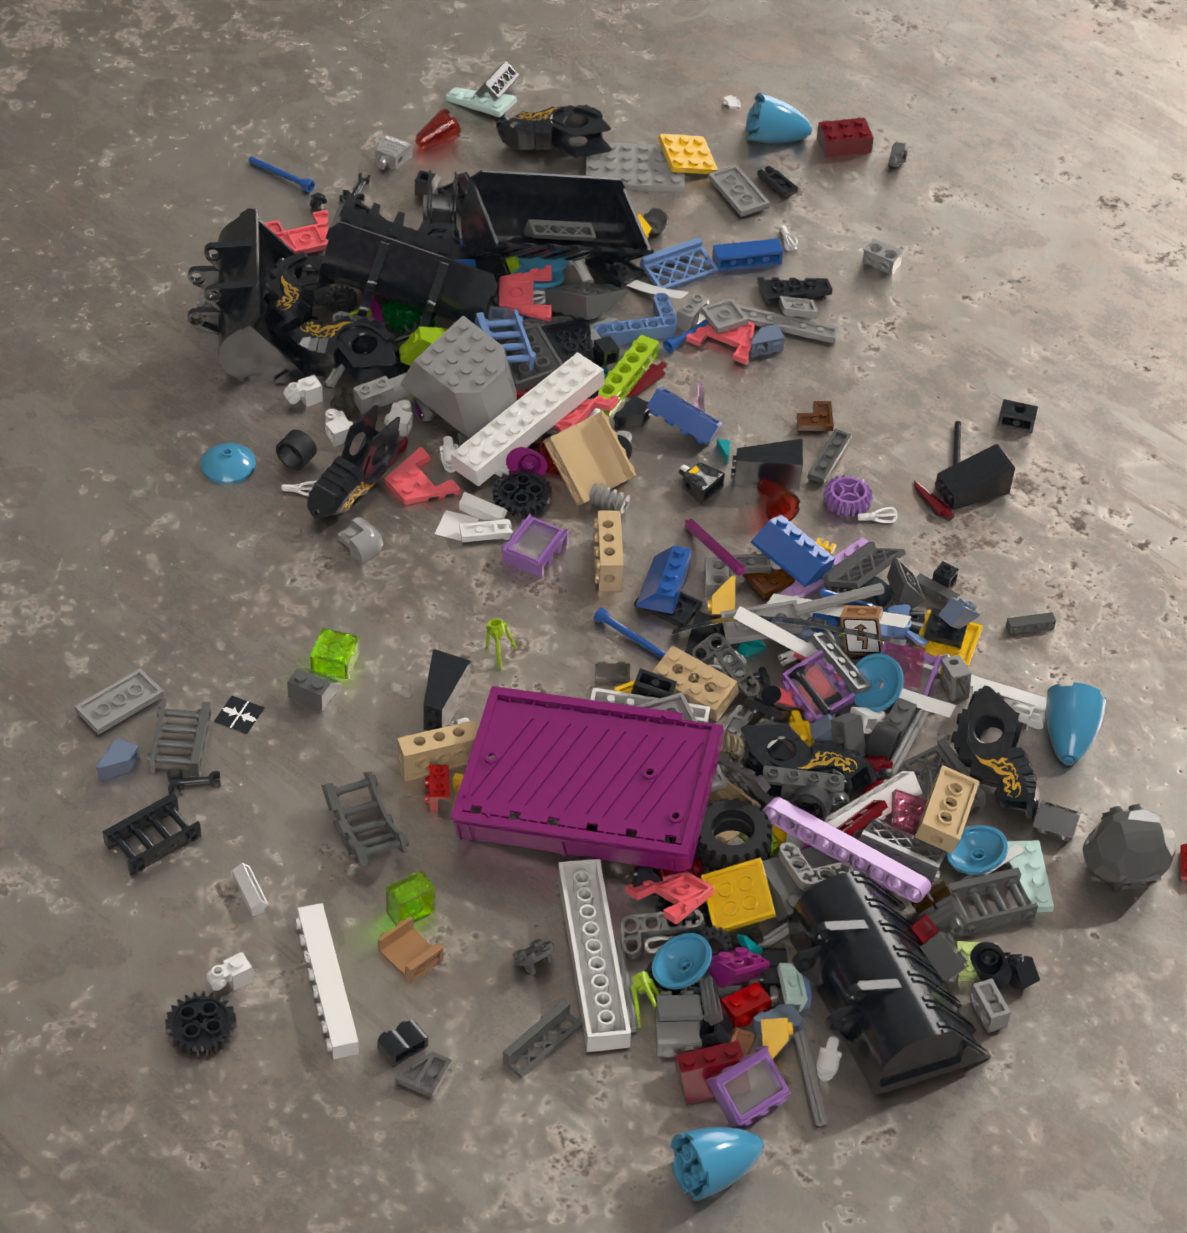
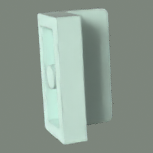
(792, 986)

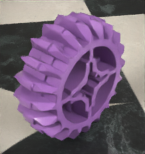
(847, 496)

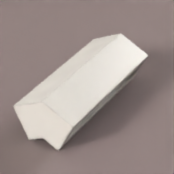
(480, 508)
(249, 889)

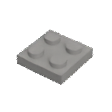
(798, 307)
(724, 315)

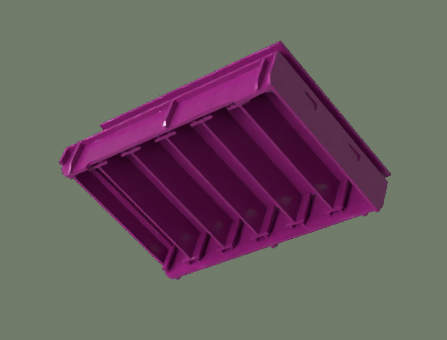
(584, 768)

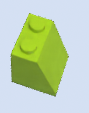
(419, 342)

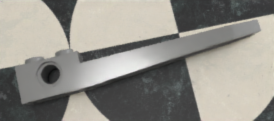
(379, 392)

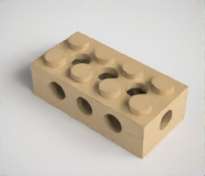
(608, 551)
(698, 681)
(436, 748)
(952, 788)

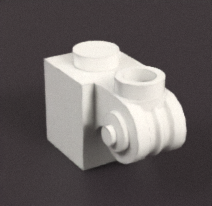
(306, 389)
(403, 410)
(336, 426)
(869, 718)
(233, 970)

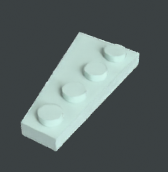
(483, 104)
(1034, 876)

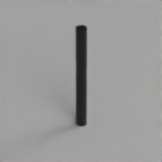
(957, 442)

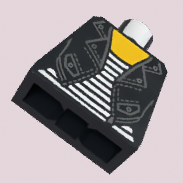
(701, 481)

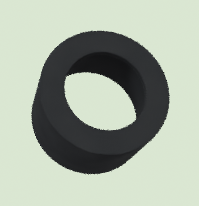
(296, 449)
(883, 741)
(816, 793)

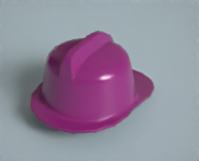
(527, 459)

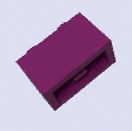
(736, 966)

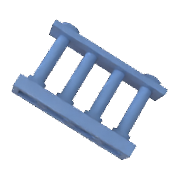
(517, 322)

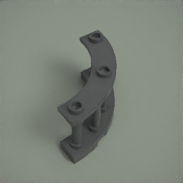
(364, 849)

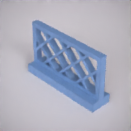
(673, 255)

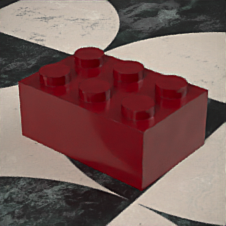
(845, 137)

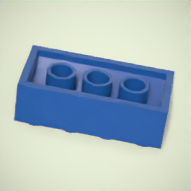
(684, 415)
(793, 550)
(665, 580)

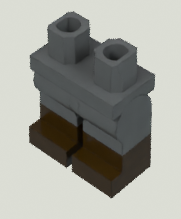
(942, 909)

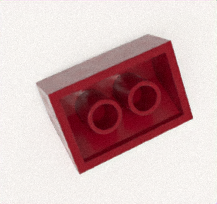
(698, 1065)

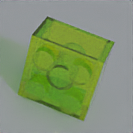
(335, 653)
(410, 897)

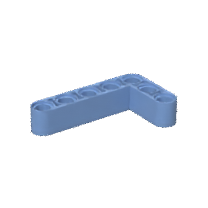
(657, 328)

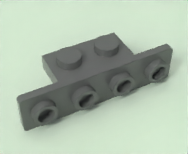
(794, 779)

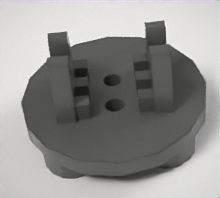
(537, 951)

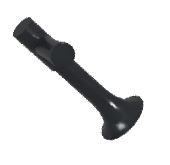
(798, 674)
(770, 693)

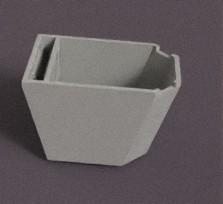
(463, 378)

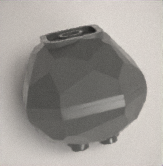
(1130, 848)

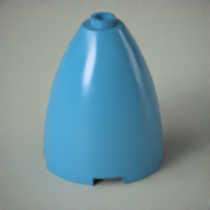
(775, 122)
(1073, 719)
(713, 1158)

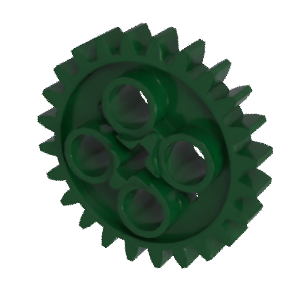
(399, 314)

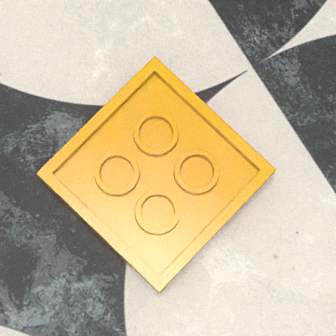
(687, 154)
(968, 647)
(739, 895)

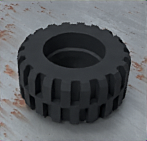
(733, 816)

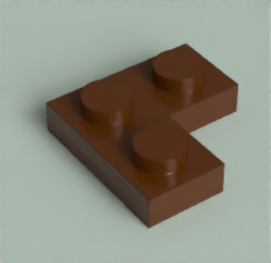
(819, 420)
(769, 584)

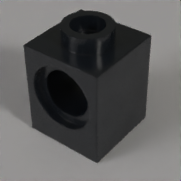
(946, 575)

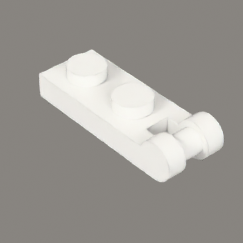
(486, 530)

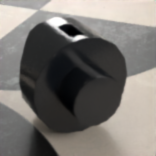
(917, 619)

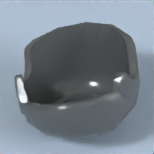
(657, 220)
(838, 800)

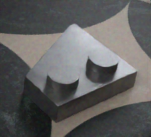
(425, 1075)

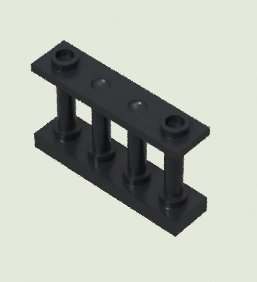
(149, 817)

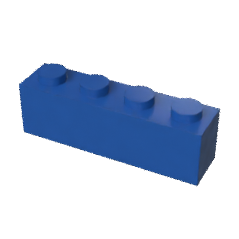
(747, 254)

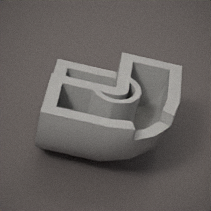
(362, 540)

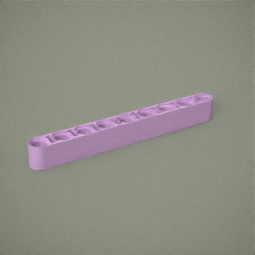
(847, 849)

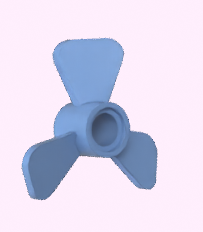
(901, 633)

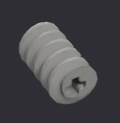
(608, 500)

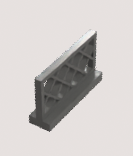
(860, 566)
(950, 760)
(908, 856)

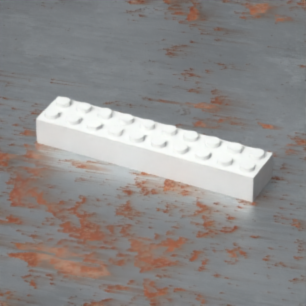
(527, 418)
(593, 956)

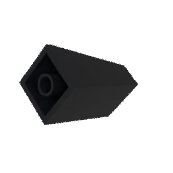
(774, 461)
(976, 478)
(445, 688)

